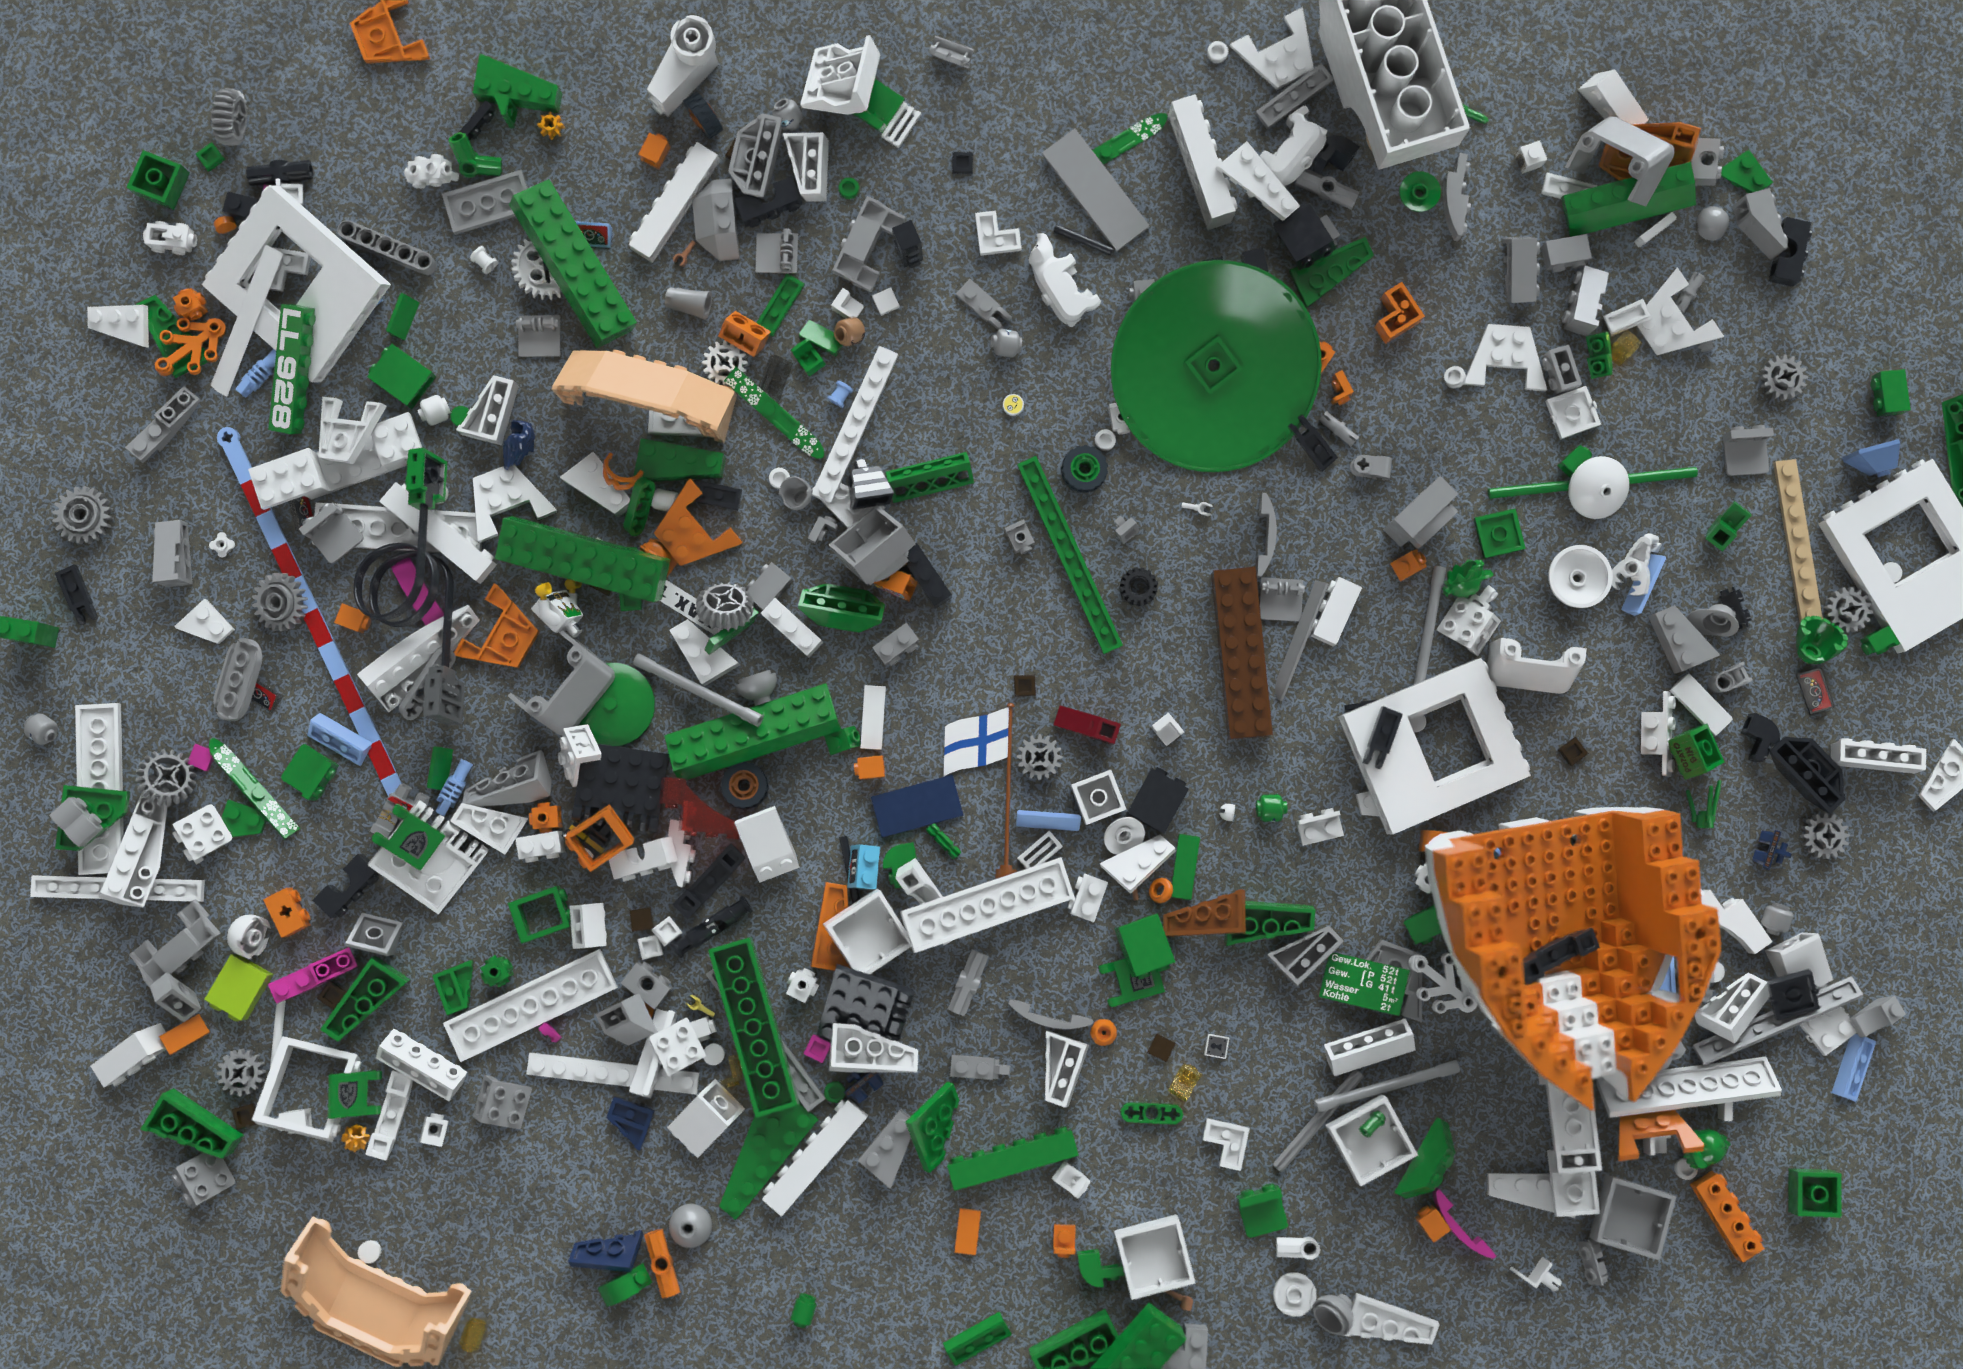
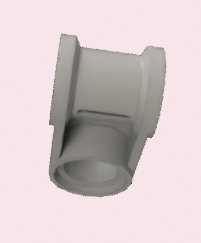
(1374, 468)
(1732, 678)

